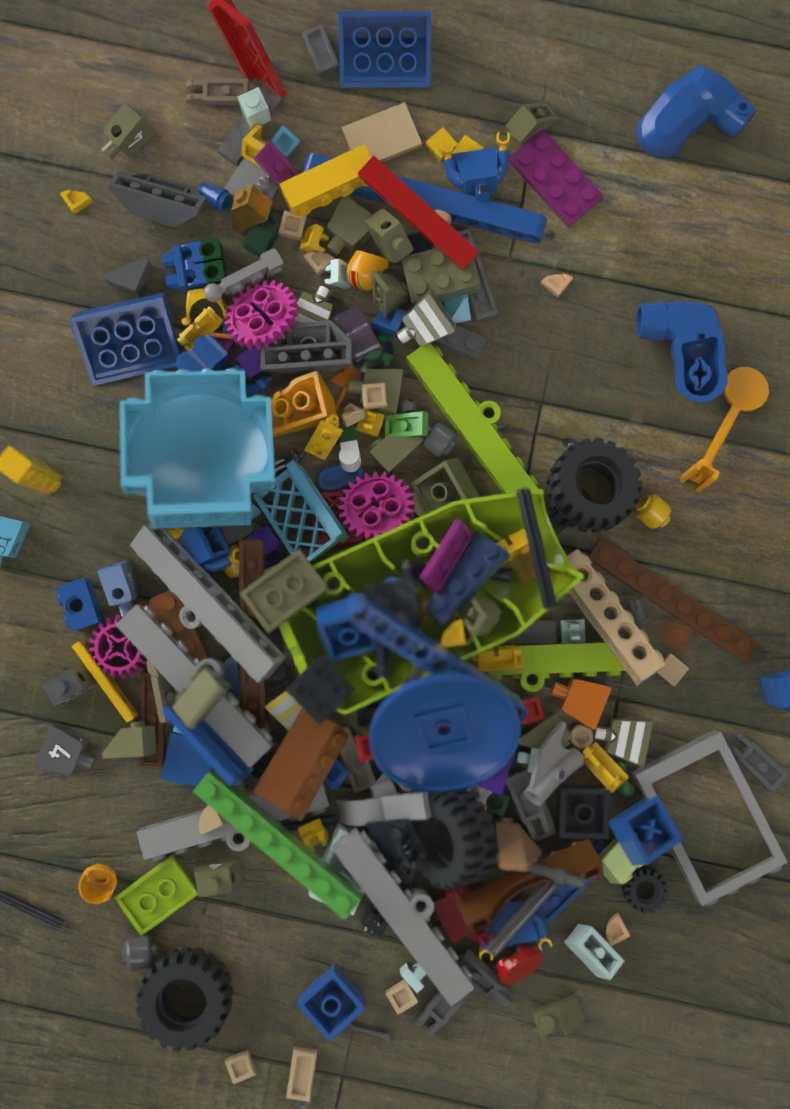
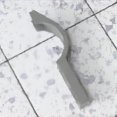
(386, 807)

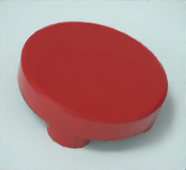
(520, 964)

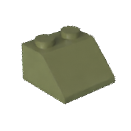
(444, 485)
(201, 696)

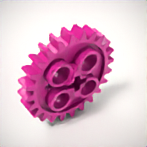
(274, 302)
(365, 492)

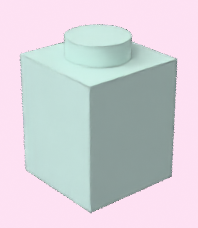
(254, 108)

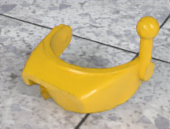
(195, 295)

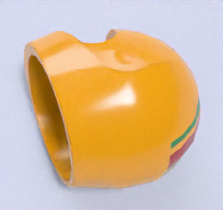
(361, 269)

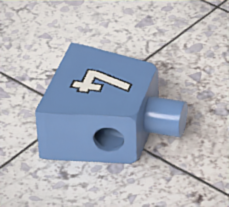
(118, 577)

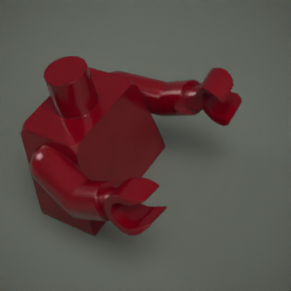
(452, 919)

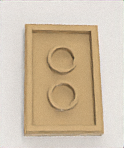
(384, 133)

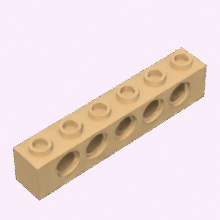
(608, 629)

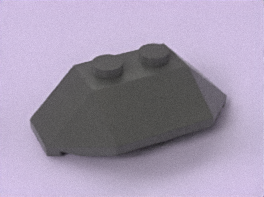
(156, 197)
(308, 349)

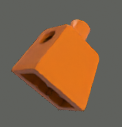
(582, 700)

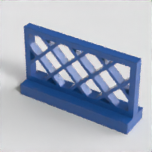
(213, 749)

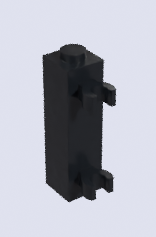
(372, 919)

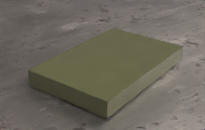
(284, 591)

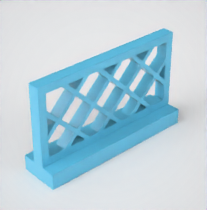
(313, 500)

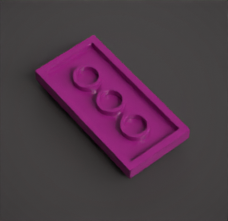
(555, 178)

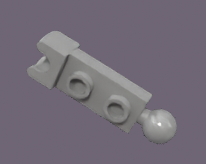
(268, 265)

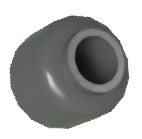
(439, 440)
(138, 953)

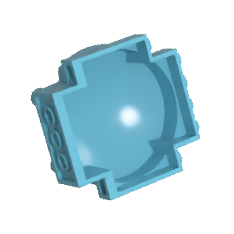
(196, 448)

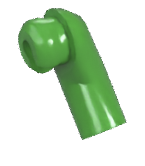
(626, 788)

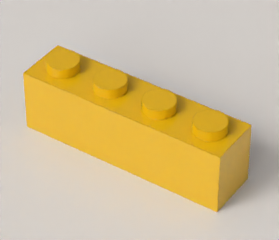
(325, 182)
(29, 471)

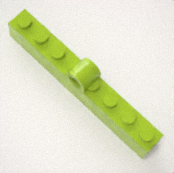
(468, 419)
(560, 659)

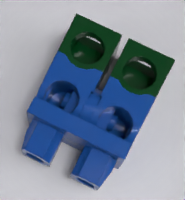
(195, 265)

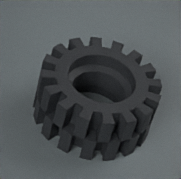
(657, 896)

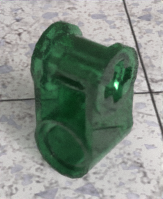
(261, 238)

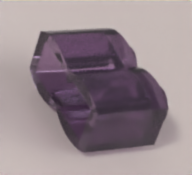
(358, 330)

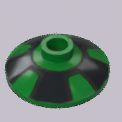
(380, 359)

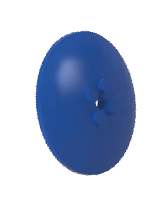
(432, 760)

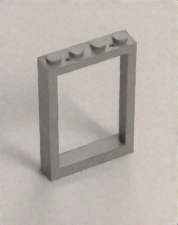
(682, 757)

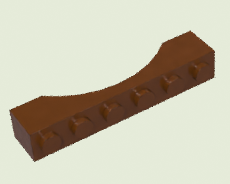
(486, 902)

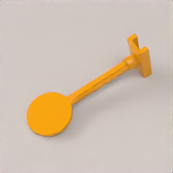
(744, 392)

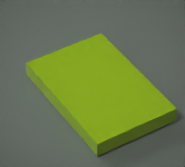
(157, 894)

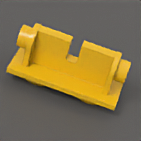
(204, 324)
(324, 437)
(519, 546)
(505, 658)
(604, 767)

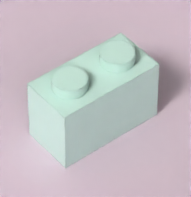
(594, 951)

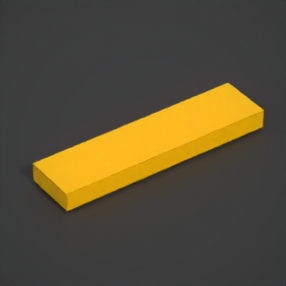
(107, 683)

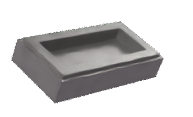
(320, 50)

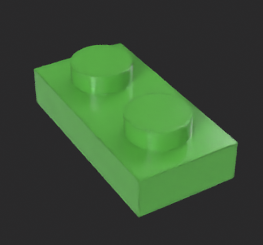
(407, 424)

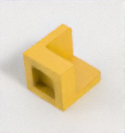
(252, 144)

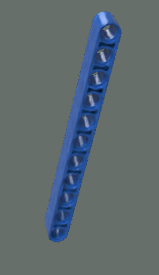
(462, 207)

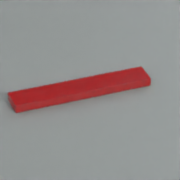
(418, 213)

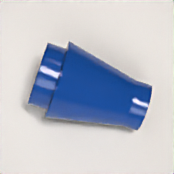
(215, 196)

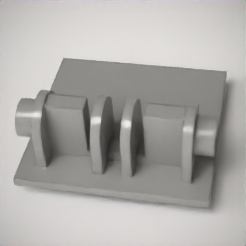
(249, 174)

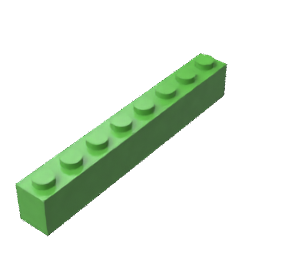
(279, 844)

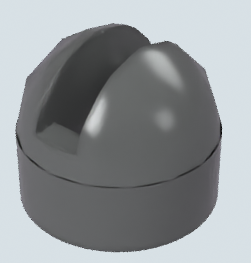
(407, 406)
(307, 523)

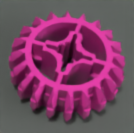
(113, 639)

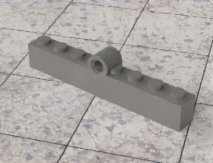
(207, 603)
(178, 667)
(183, 831)
(403, 915)

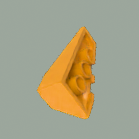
(301, 405)

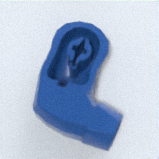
(687, 105)
(695, 344)

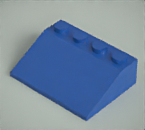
(384, 48)
(126, 338)

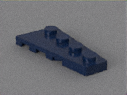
(474, 568)

